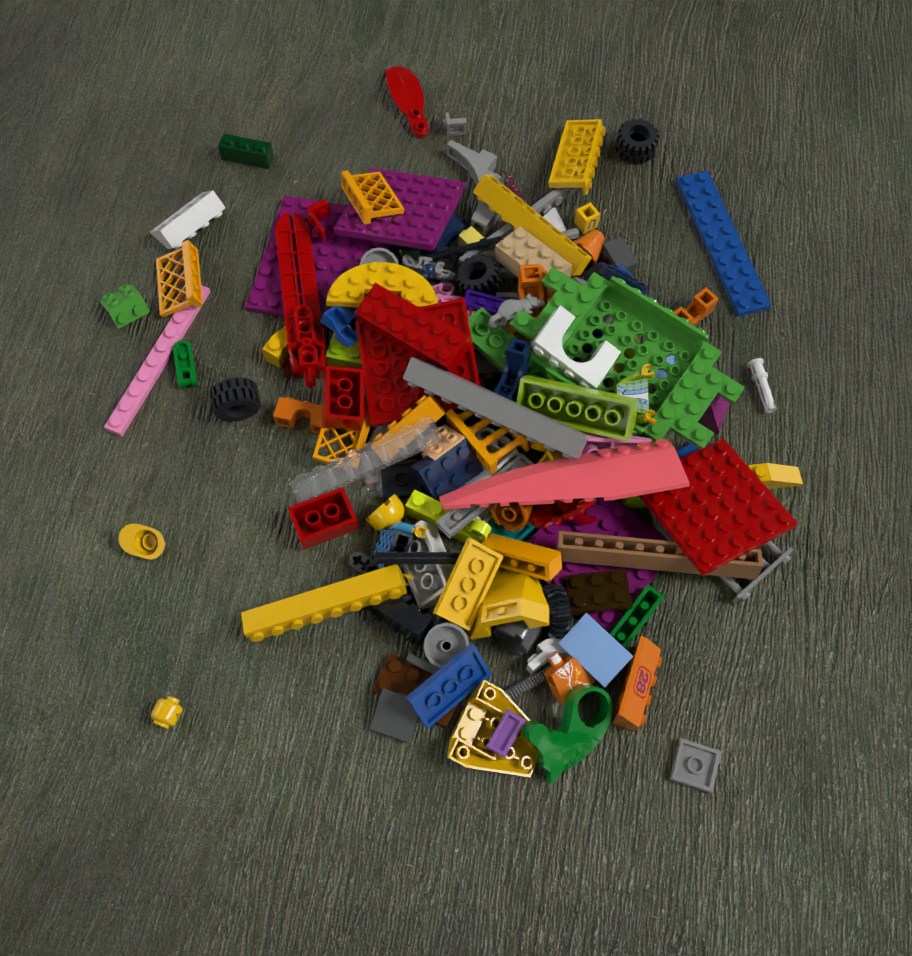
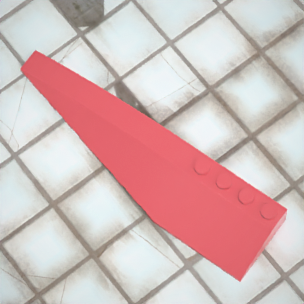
(605, 474)

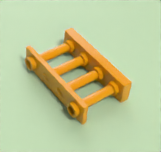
(488, 460)

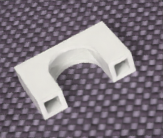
(549, 344)

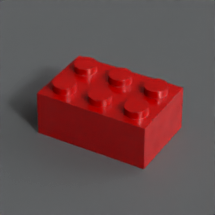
(343, 398)
(323, 518)

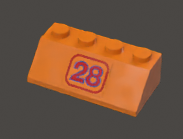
(637, 684)

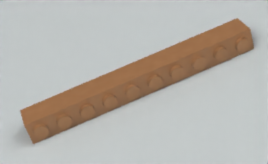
(646, 554)

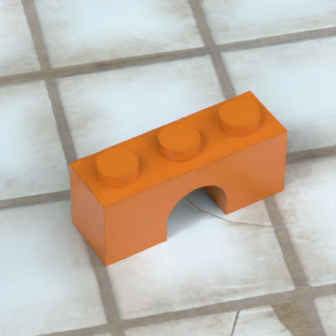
(699, 308)
(290, 410)

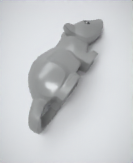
(440, 273)
(510, 308)

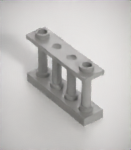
(782, 559)

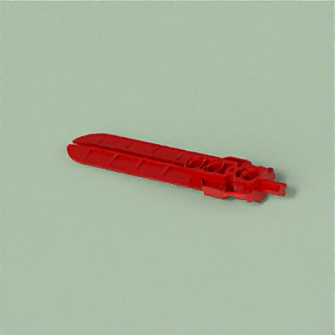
(303, 320)

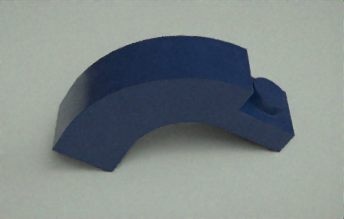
(515, 367)

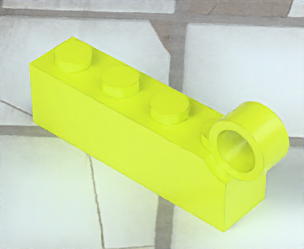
(430, 510)

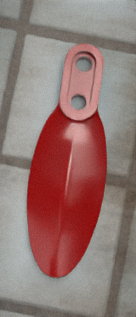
(408, 97)

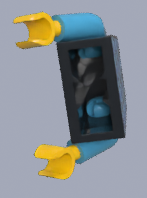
(398, 539)

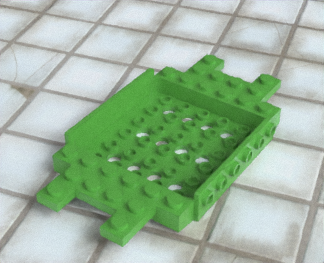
(689, 382)

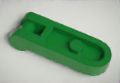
(184, 364)

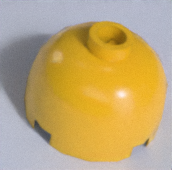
(387, 514)

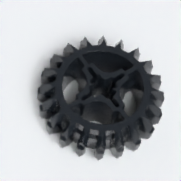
(559, 613)

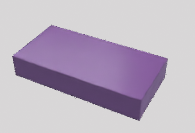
(505, 733)

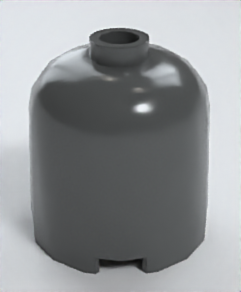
(517, 636)

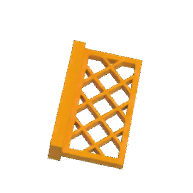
(359, 198)
(190, 275)
(358, 441)

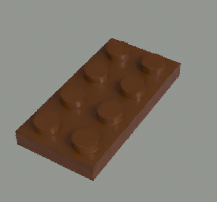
(405, 678)

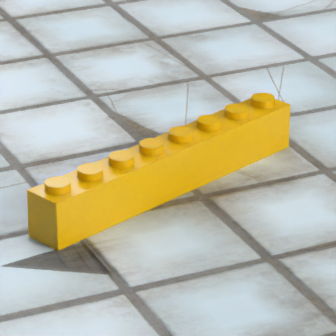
(519, 214)
(323, 603)

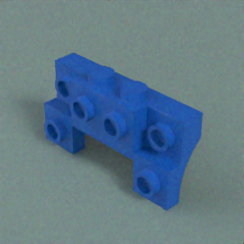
(341, 321)

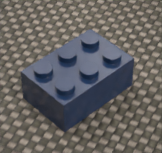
(448, 471)

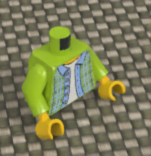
(637, 387)

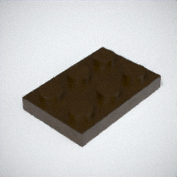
(598, 592)

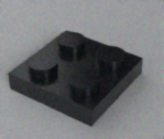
(400, 480)

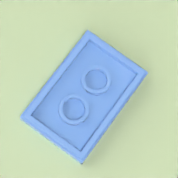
(595, 650)

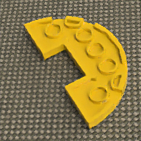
(353, 285)

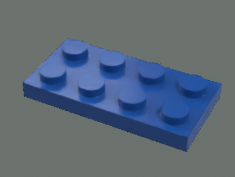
(448, 686)

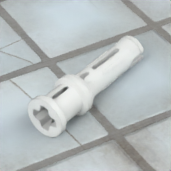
(760, 378)

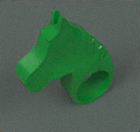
(574, 739)

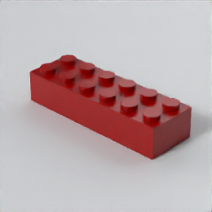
(413, 328)

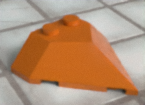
(531, 283)

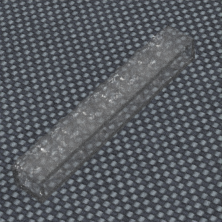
(367, 460)

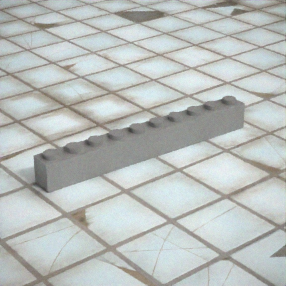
(496, 407)

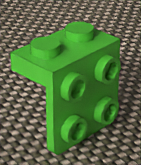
(124, 305)

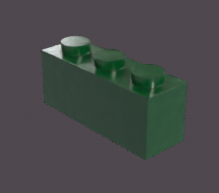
(246, 151)

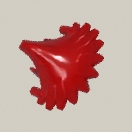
(558, 511)

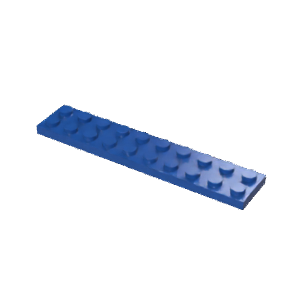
(723, 244)

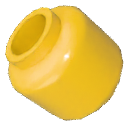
(166, 712)

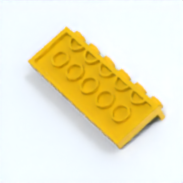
(577, 155)

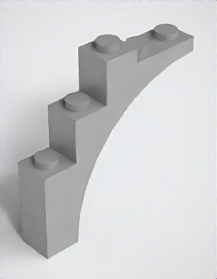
(477, 165)

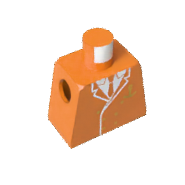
(565, 675)

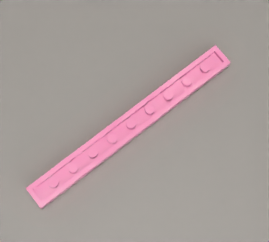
(152, 368)

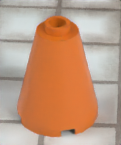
(592, 245)
(513, 516)

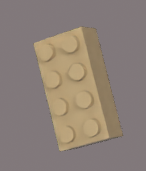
(525, 249)

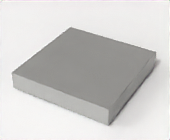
(695, 765)

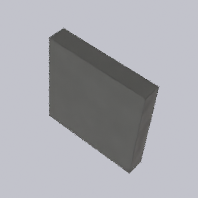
(394, 716)

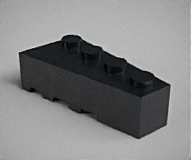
(403, 619)

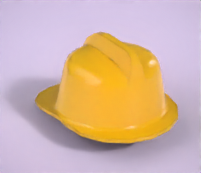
(141, 541)

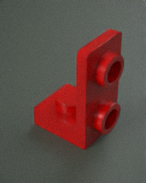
(315, 213)

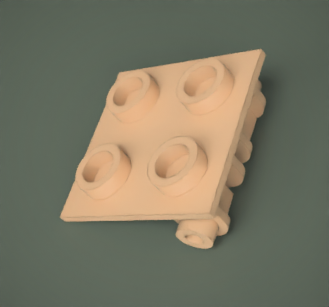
(450, 439)

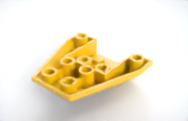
(511, 599)
(475, 728)

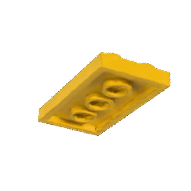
(468, 584)

